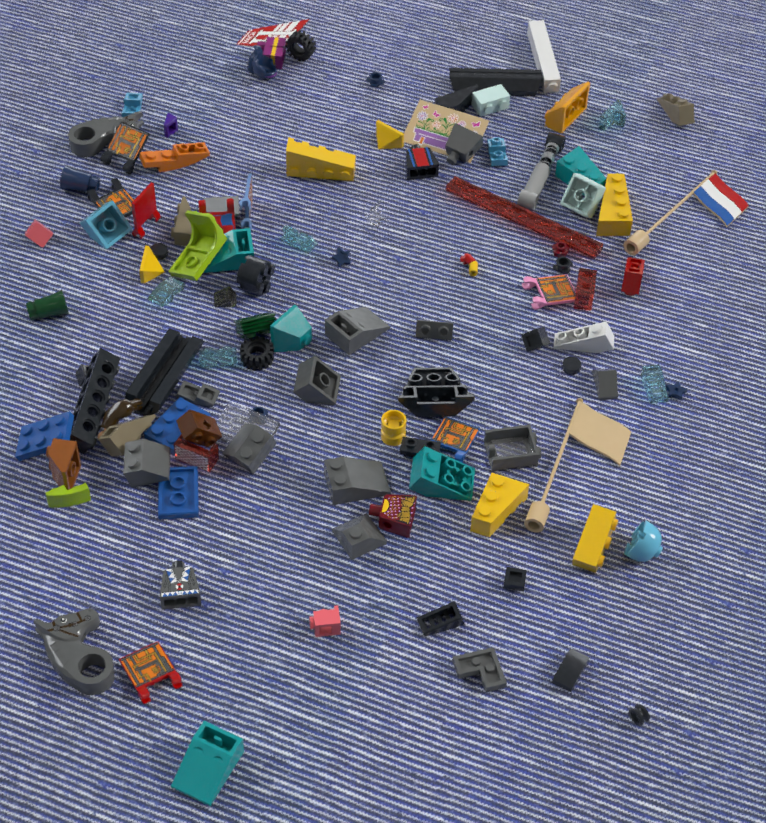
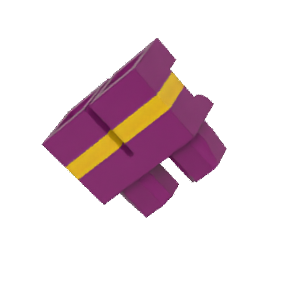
(274, 48)

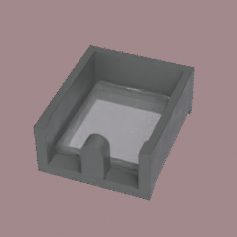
(511, 447)

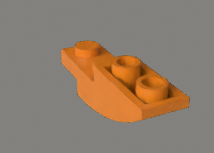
(179, 157)

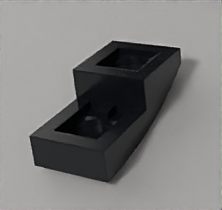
(570, 670)

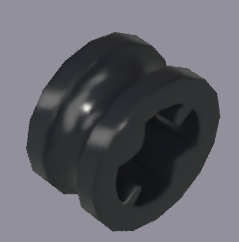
(639, 715)

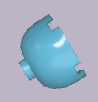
(645, 543)

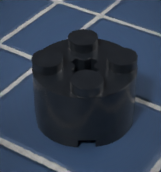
(255, 275)

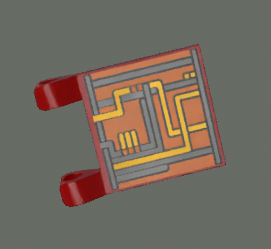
(149, 667)

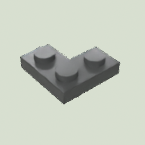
(483, 663)

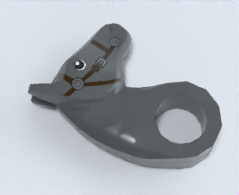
(100, 133)
(68, 654)

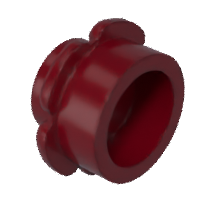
(560, 249)

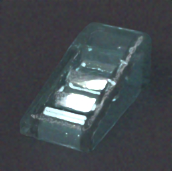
(654, 373)

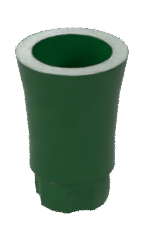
(48, 306)

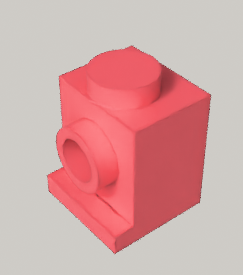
(326, 622)

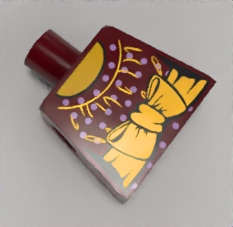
(395, 513)

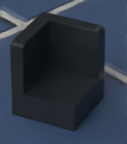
(535, 339)

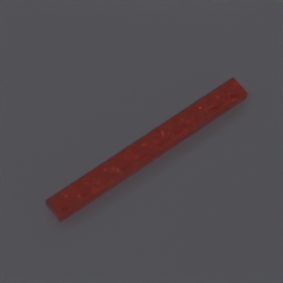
(524, 217)

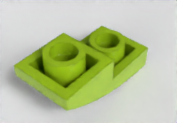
(62, 497)

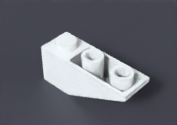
(589, 338)

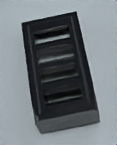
(450, 623)

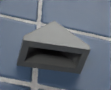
(606, 383)

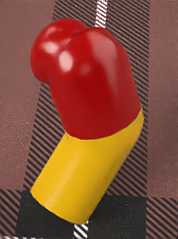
(473, 264)

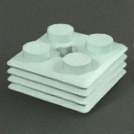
(574, 201)

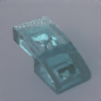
(165, 291)

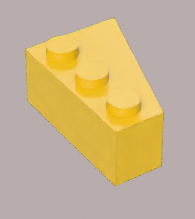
(496, 503)
(595, 538)

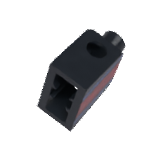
(421, 163)

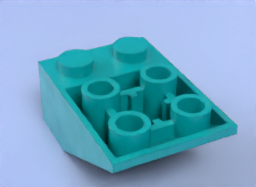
(233, 251)
(441, 476)
(208, 763)

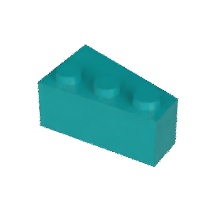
(580, 163)

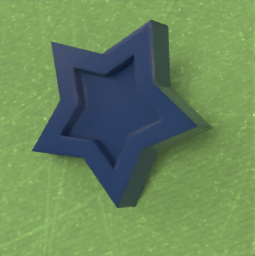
(341, 257)
(676, 390)

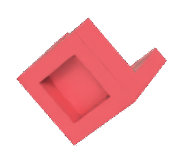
(38, 233)

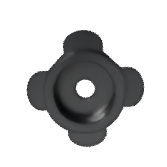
(563, 265)

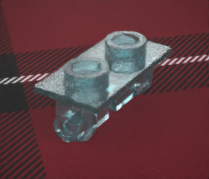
(298, 240)
(226, 355)

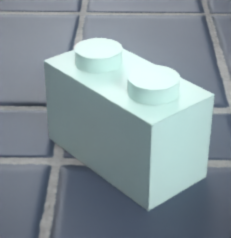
(490, 100)

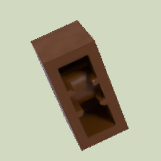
(199, 428)

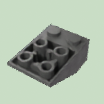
(354, 328)

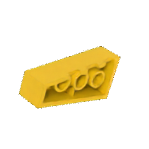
(318, 162)
(615, 211)

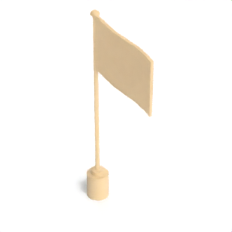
(592, 431)

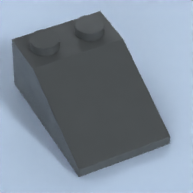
(354, 479)

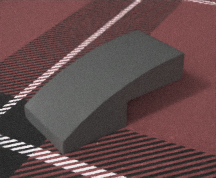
(198, 395)

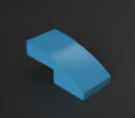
(132, 103)

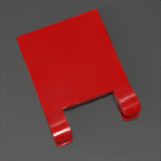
(144, 208)

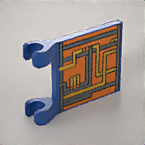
(455, 436)

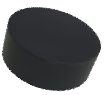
(160, 250)
(571, 365)

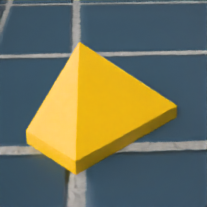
(388, 137)
(149, 266)

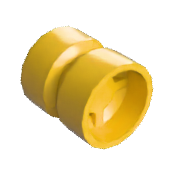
(393, 427)

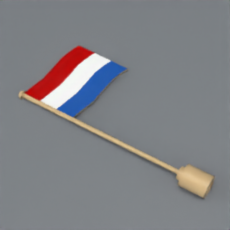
(712, 194)

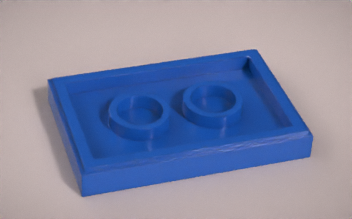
(179, 494)

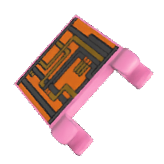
(551, 289)

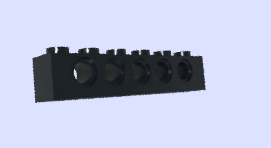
(93, 398)

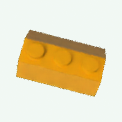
(568, 108)

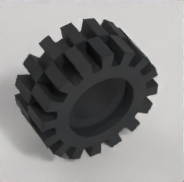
(296, 50)
(257, 361)

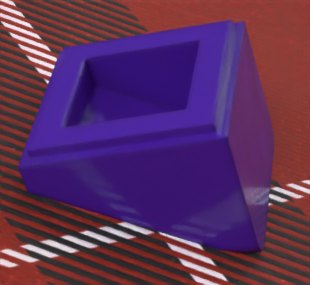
(170, 125)

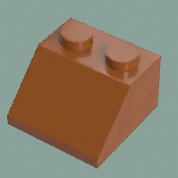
(64, 462)

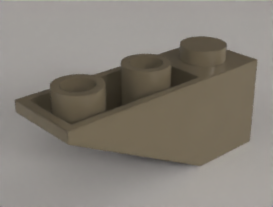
(678, 110)
(182, 229)
(116, 435)

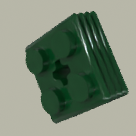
(249, 326)

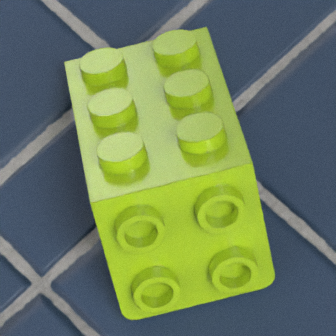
(203, 246)

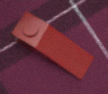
(632, 276)

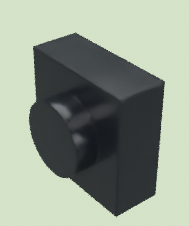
(515, 579)

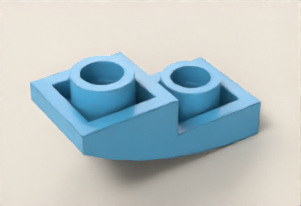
(497, 151)

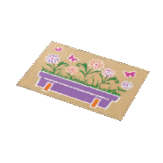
(433, 124)

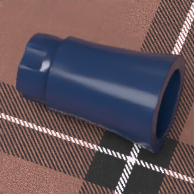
(78, 180)

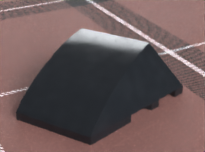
(435, 393)

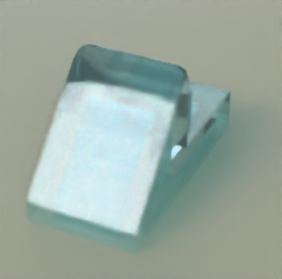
(614, 114)

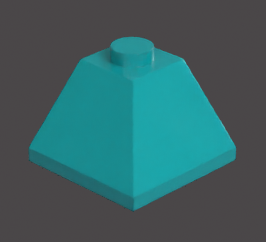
(291, 331)

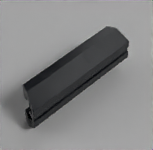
(515, 81)
(163, 371)

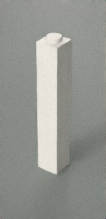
(544, 56)

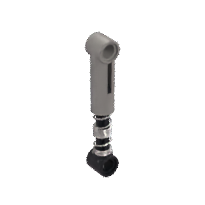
(529, 196)

